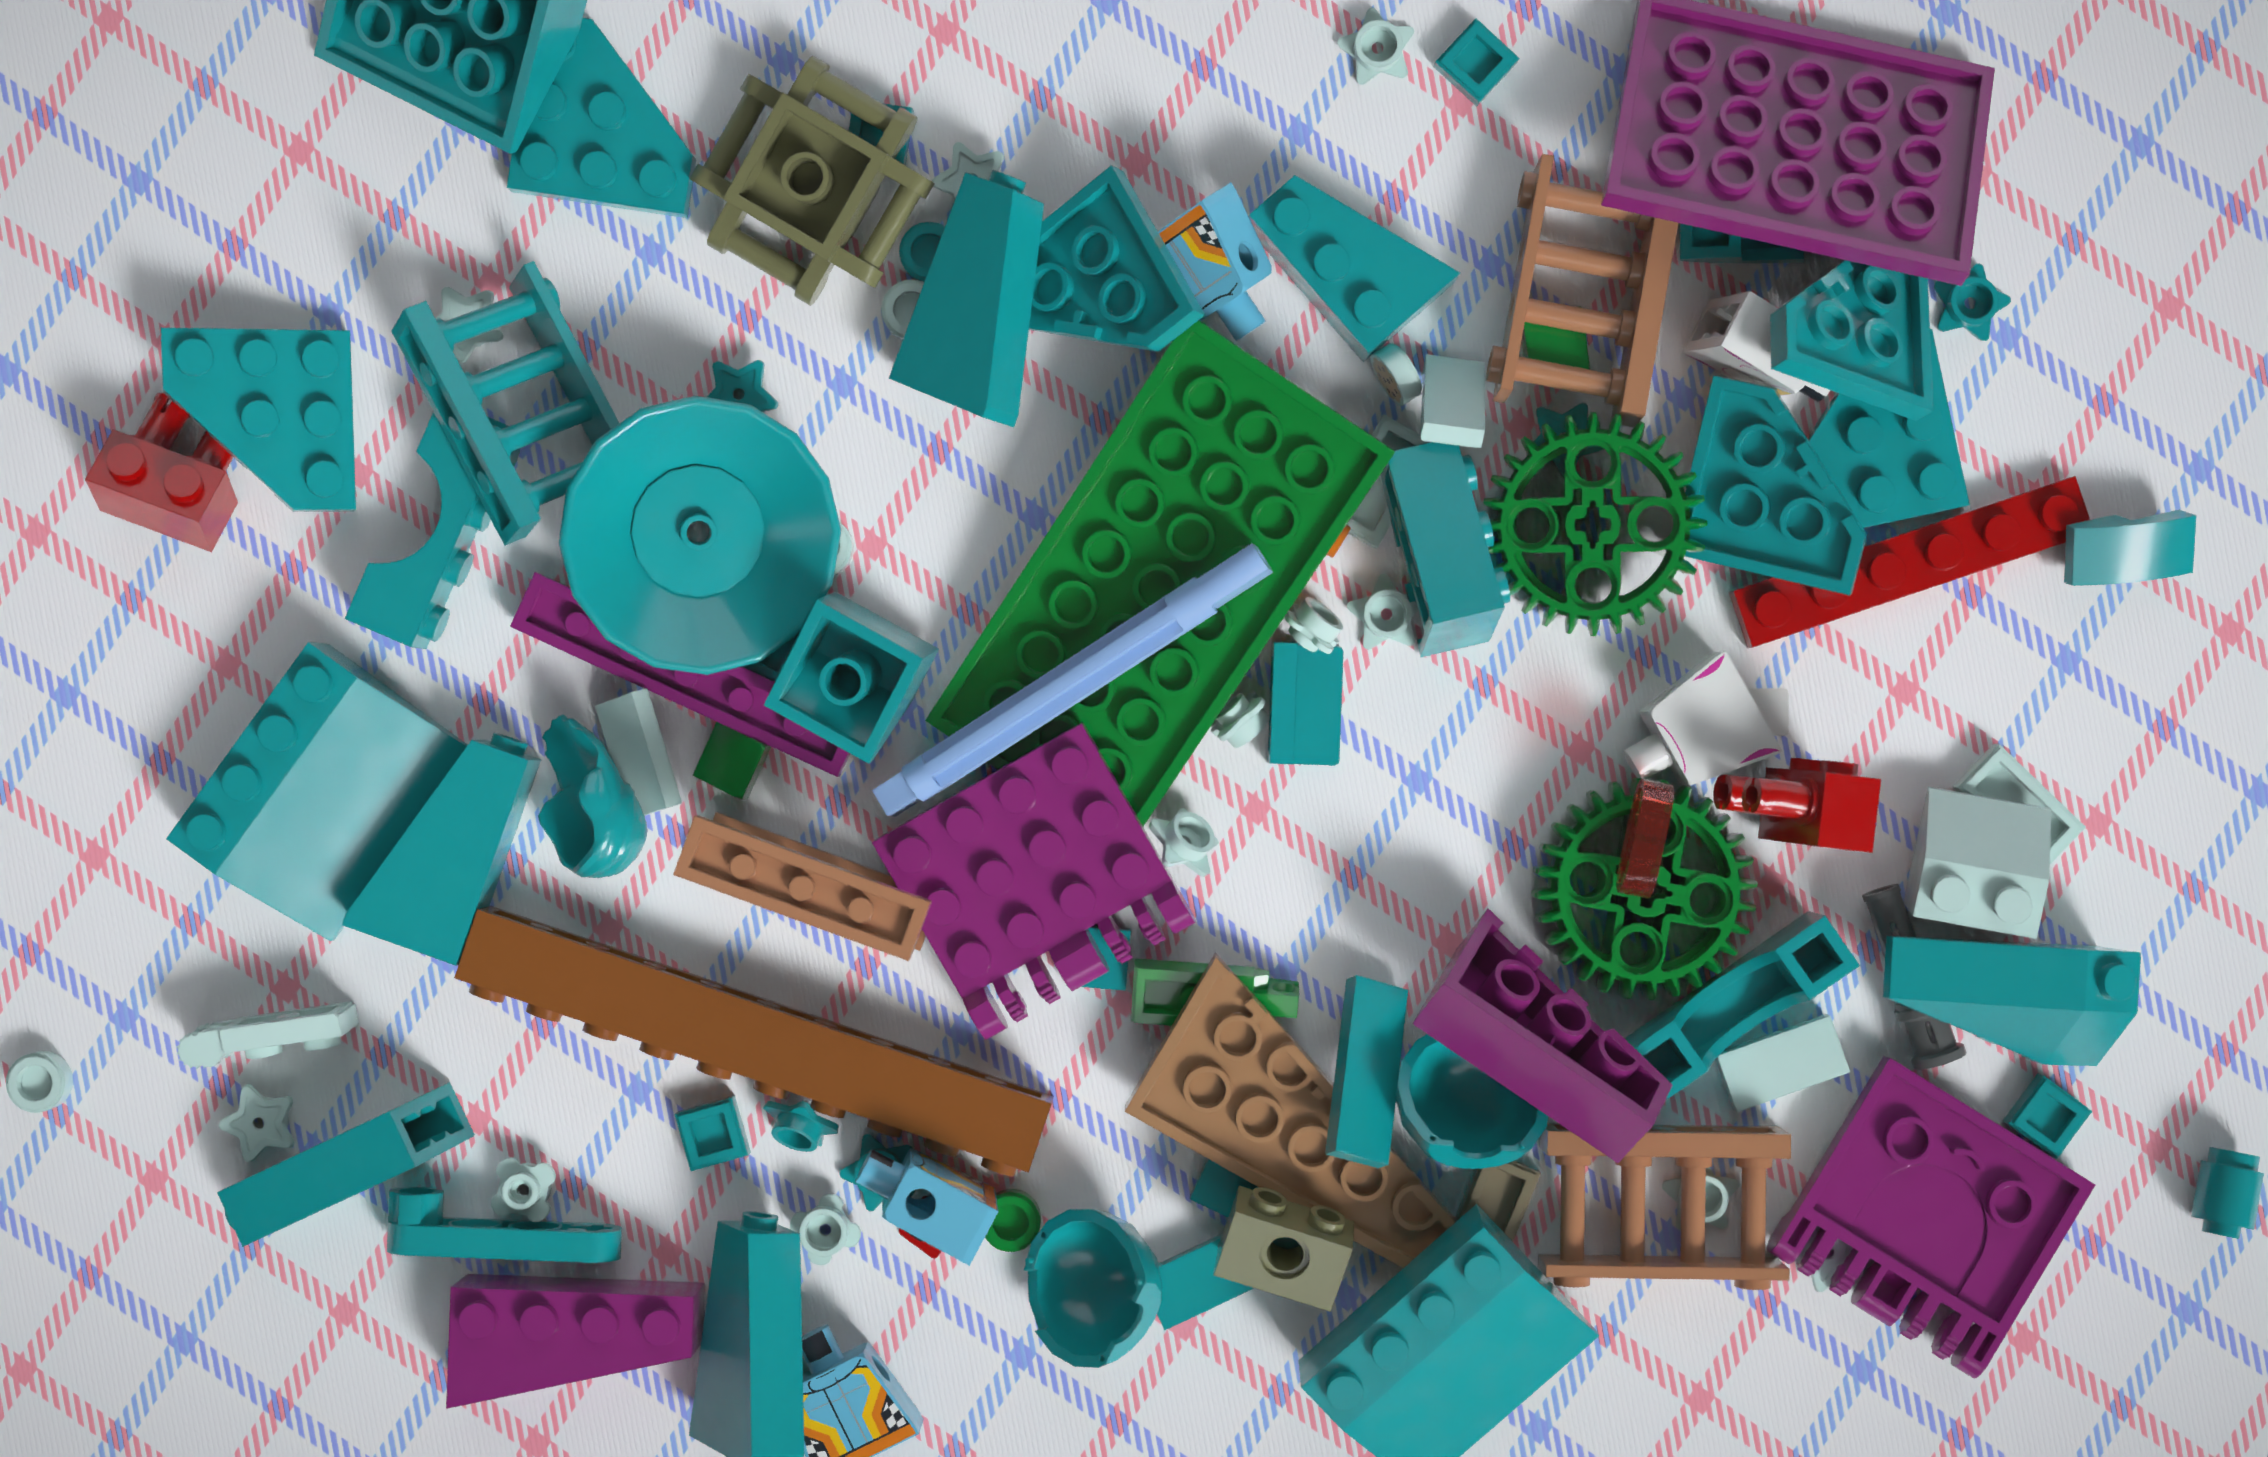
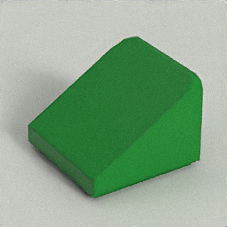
(1555, 345)
(731, 761)

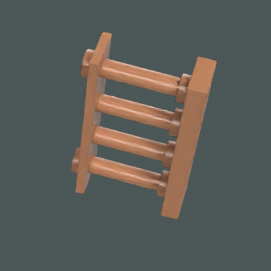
(1633, 329)
(803, 884)
(1693, 1152)

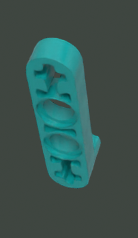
(420, 1229)

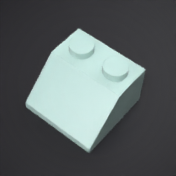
(1980, 863)

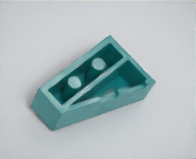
(1348, 265)
(1444, 546)

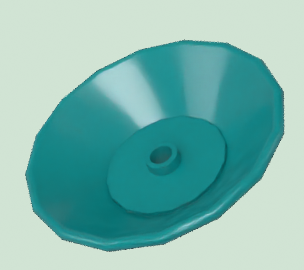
(710, 599)

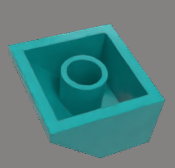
(850, 676)

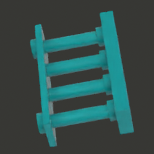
(458, 395)

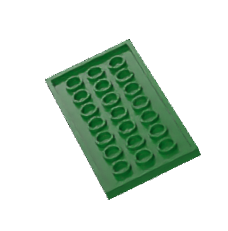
(1190, 476)

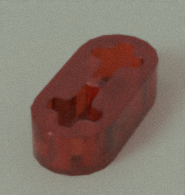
(1645, 838)

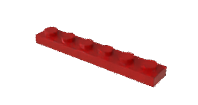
(1916, 562)

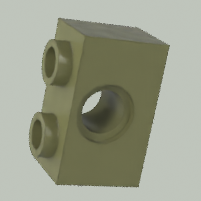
(1302, 1273)

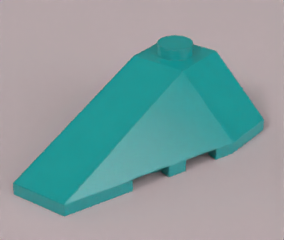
(2028, 997)

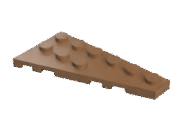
(1261, 1108)

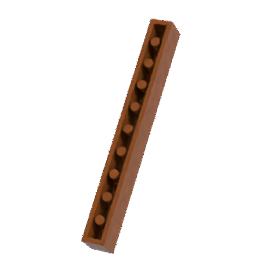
(753, 1038)

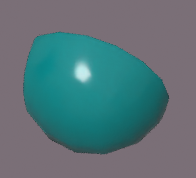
(1462, 1112)
(1092, 1286)

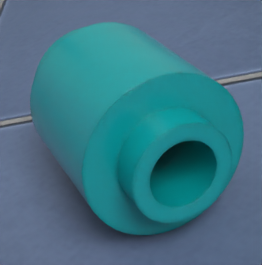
(2227, 1192)

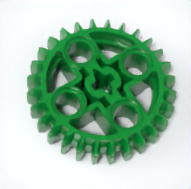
(1572, 604)
(1650, 968)

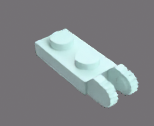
(266, 1033)

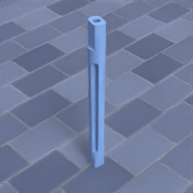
(1071, 681)

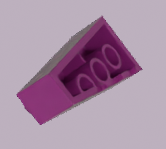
(1541, 1042)
(557, 1331)

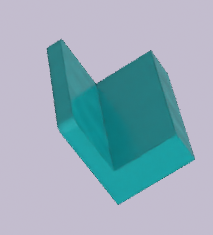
(1305, 705)

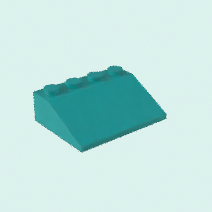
(456, 59)
(317, 790)
(1445, 1346)

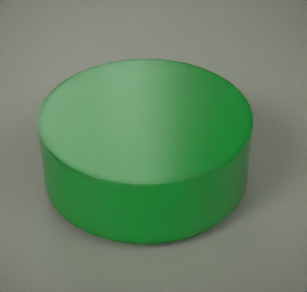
(1016, 1221)

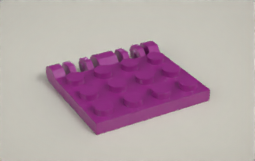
(1026, 872)
(1939, 1209)

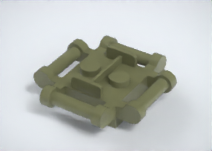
(810, 179)

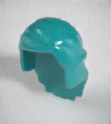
(595, 813)

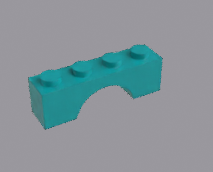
(410, 595)
(1765, 981)

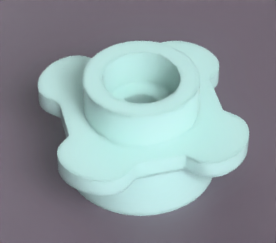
(1314, 625)
(1241, 719)
(536, 1177)
(821, 1246)

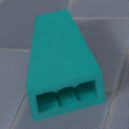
(977, 302)
(450, 853)
(346, 1164)
(752, 1343)

